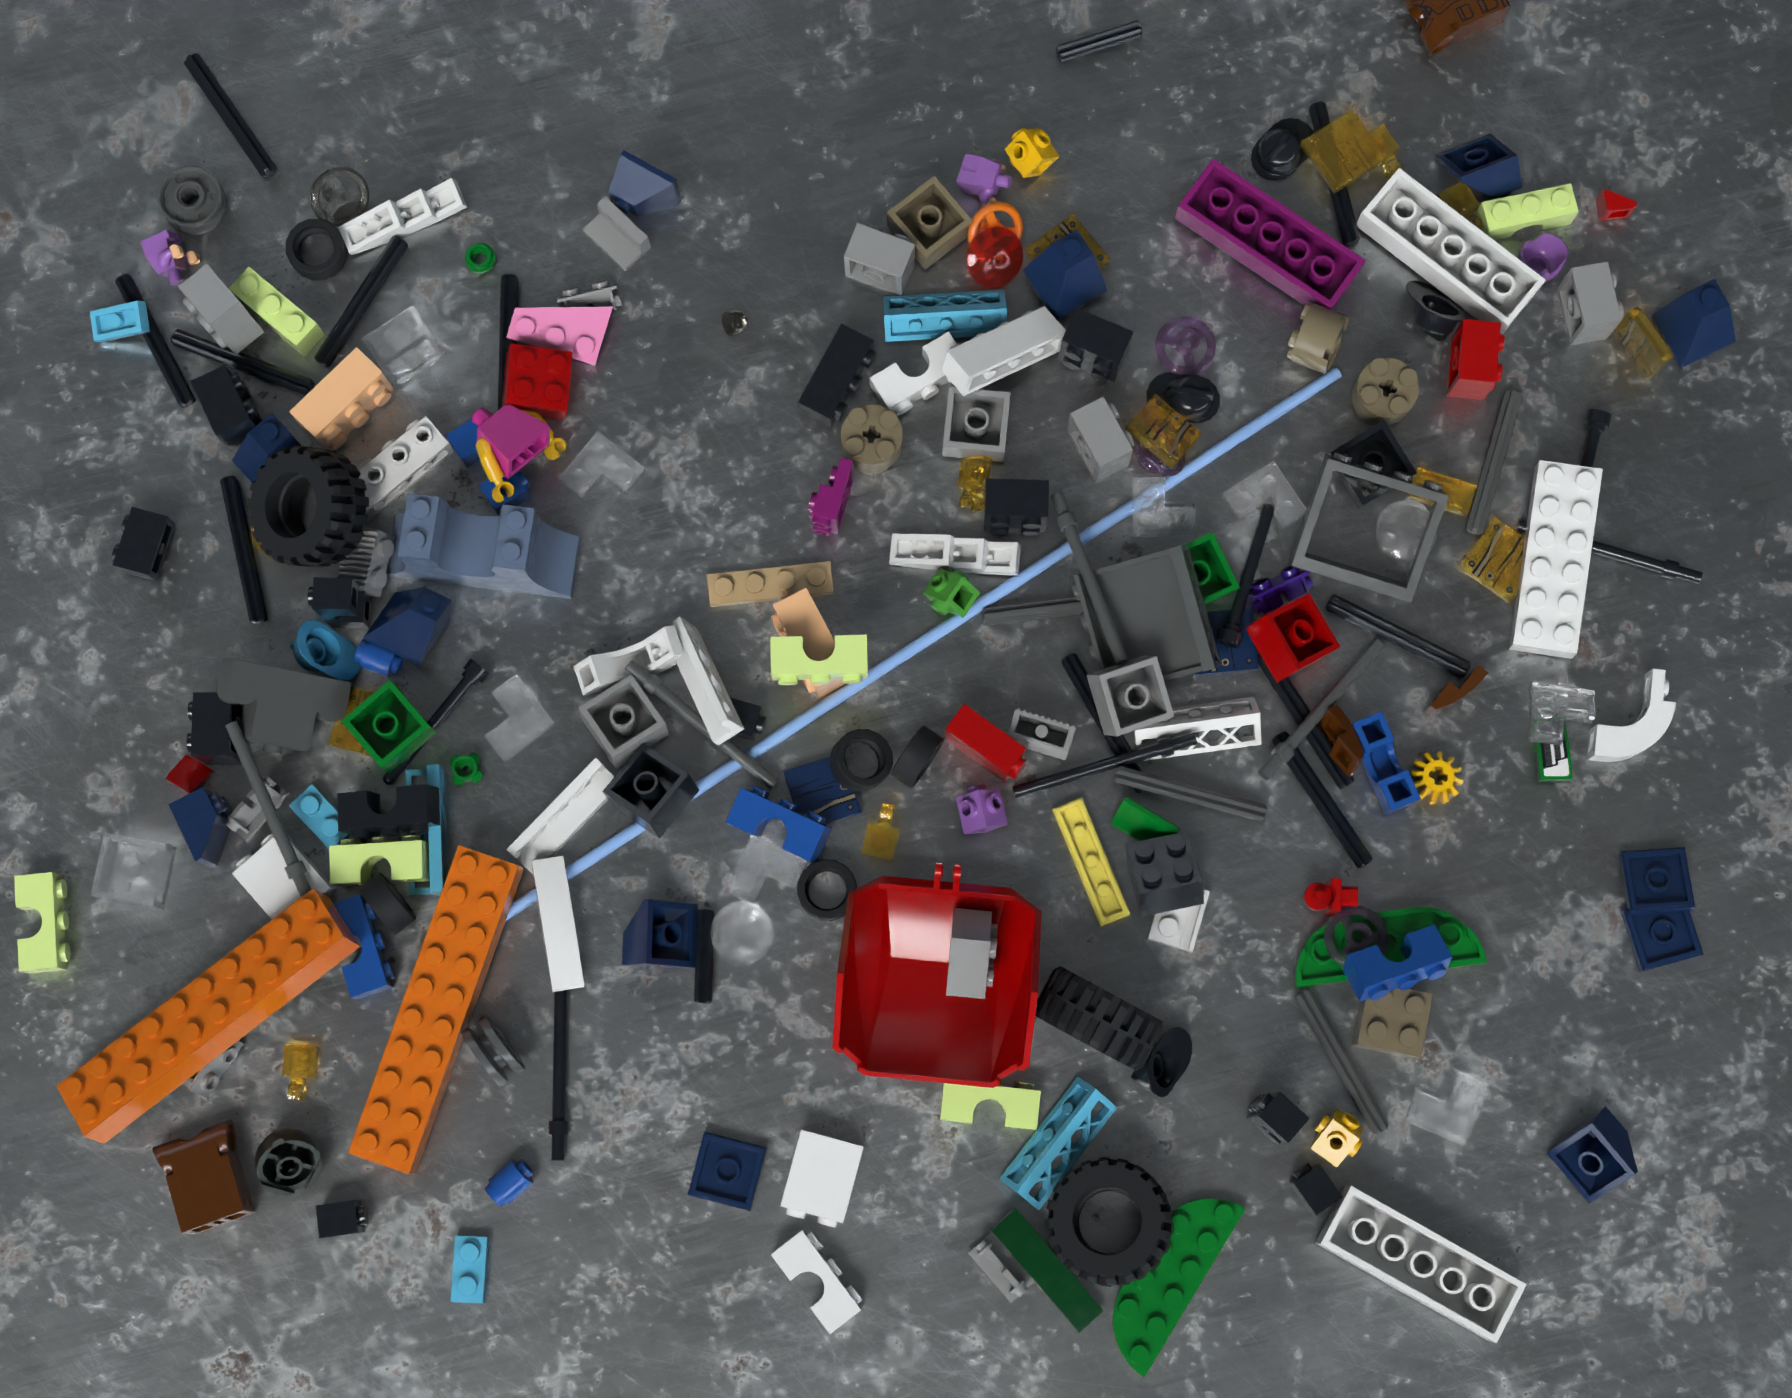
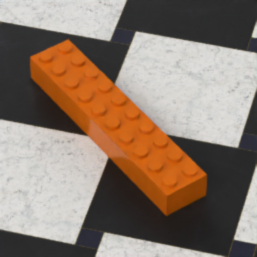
(436, 1010)
(207, 1016)

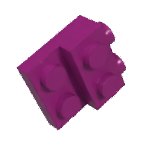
(830, 502)

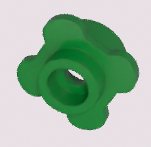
(459, 762)

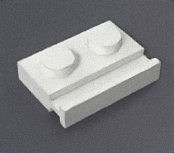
(1178, 927)

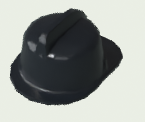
(1279, 149)
(1434, 310)
(1189, 395)
(1166, 1062)

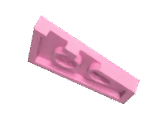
(562, 328)

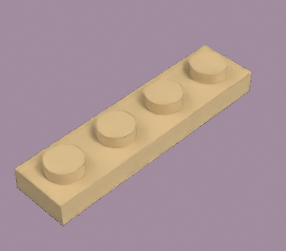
(769, 583)

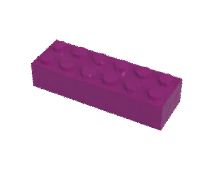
(1268, 237)

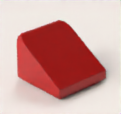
(1613, 205)
(189, 774)

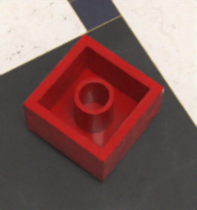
(1475, 359)
(537, 380)
(1292, 637)

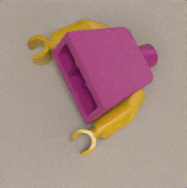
(511, 441)

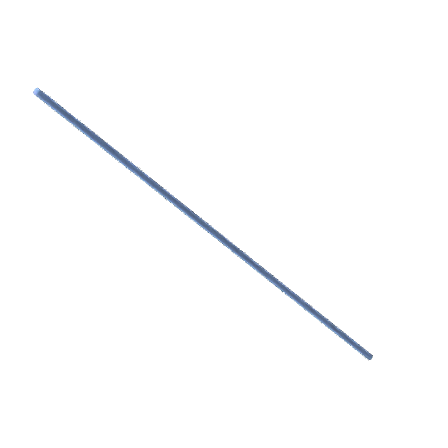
(947, 626)

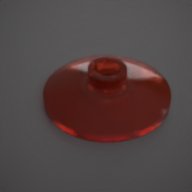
(983, 253)

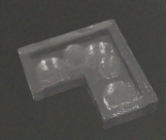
(601, 459)
(1263, 488)
(1154, 517)
(1236, 541)
(1552, 705)
(525, 721)
(761, 860)
(1450, 1118)

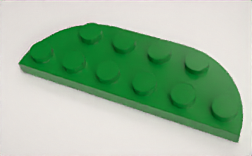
(1318, 967)
(1152, 1306)

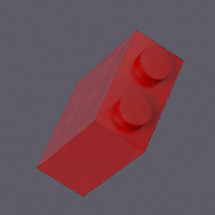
(986, 744)

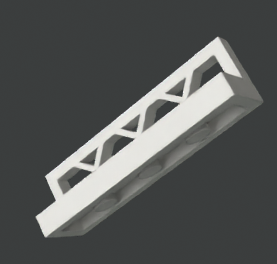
(706, 685)
(1201, 718)
(563, 816)

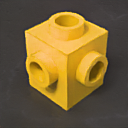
(1031, 152)
(1337, 1137)

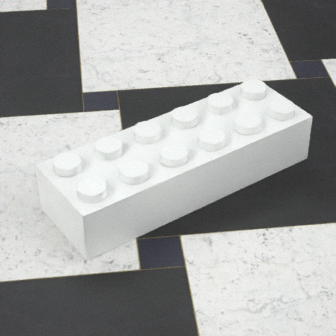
(1449, 251)
(1555, 559)
(1421, 1264)

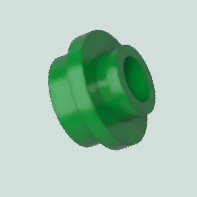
(478, 250)

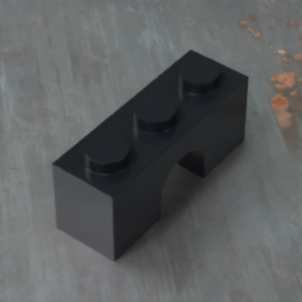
(340, 602)
(414, 809)
(1276, 1117)

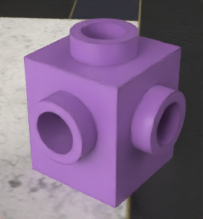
(981, 810)

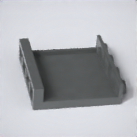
(1155, 612)

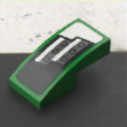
(1554, 760)

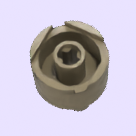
(1318, 338)
(1396, 379)
(867, 422)

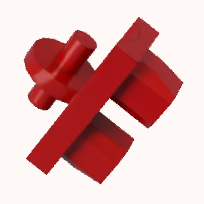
(1330, 896)

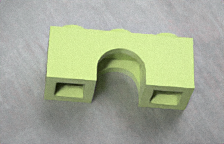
(1544, 207)
(277, 311)
(791, 663)
(353, 862)
(47, 948)
(1019, 1103)

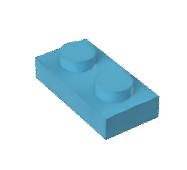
(119, 321)
(319, 816)
(469, 1269)

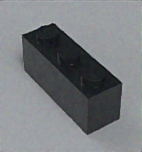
(837, 376)

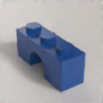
(464, 442)
(1389, 781)
(755, 810)
(370, 971)
(1375, 976)

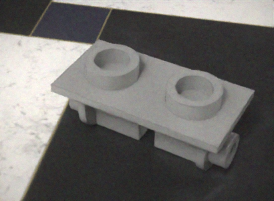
(600, 296)
(249, 820)
(209, 1076)
(1001, 1267)

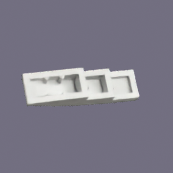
(402, 217)
(951, 553)
(557, 923)

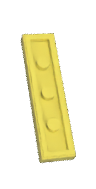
(1091, 862)

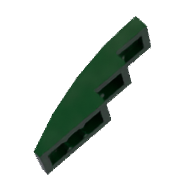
(1046, 1269)

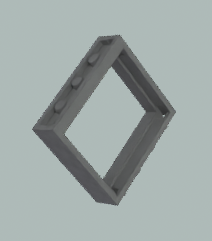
(1370, 472)

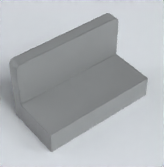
(617, 235)

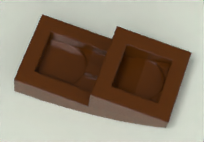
(1451, 694)
(1347, 747)

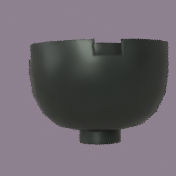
(287, 1161)

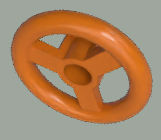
(986, 218)

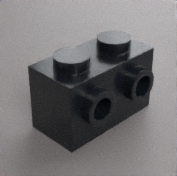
(143, 543)

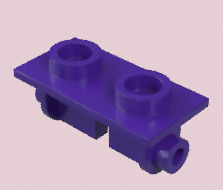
(1268, 590)

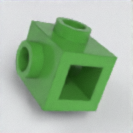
(951, 592)

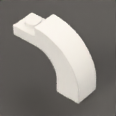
(606, 669)
(1620, 743)

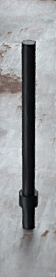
(1667, 568)
(1163, 747)
(558, 1126)

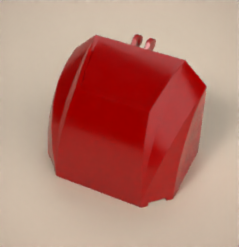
(894, 983)

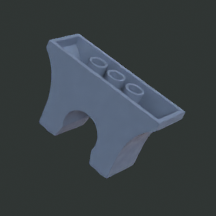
(482, 551)

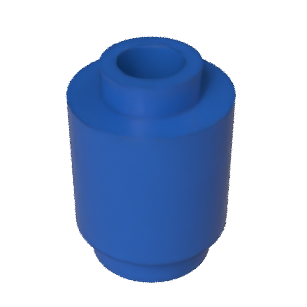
(378, 659)
(509, 1182)

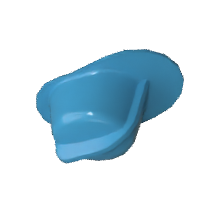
(325, 651)

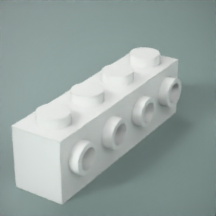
(1003, 350)
(402, 463)

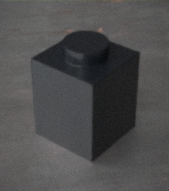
(751, 719)
(1314, 1188)
(341, 1218)

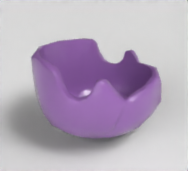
(1545, 255)

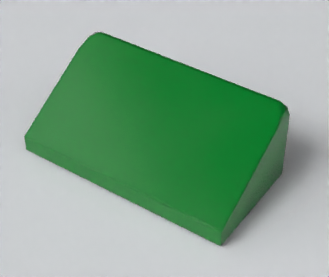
(1141, 822)

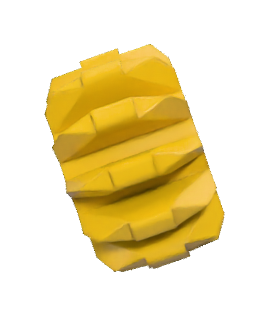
(1444, 771)

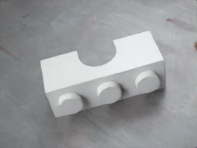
(899, 391)
(803, 1255)

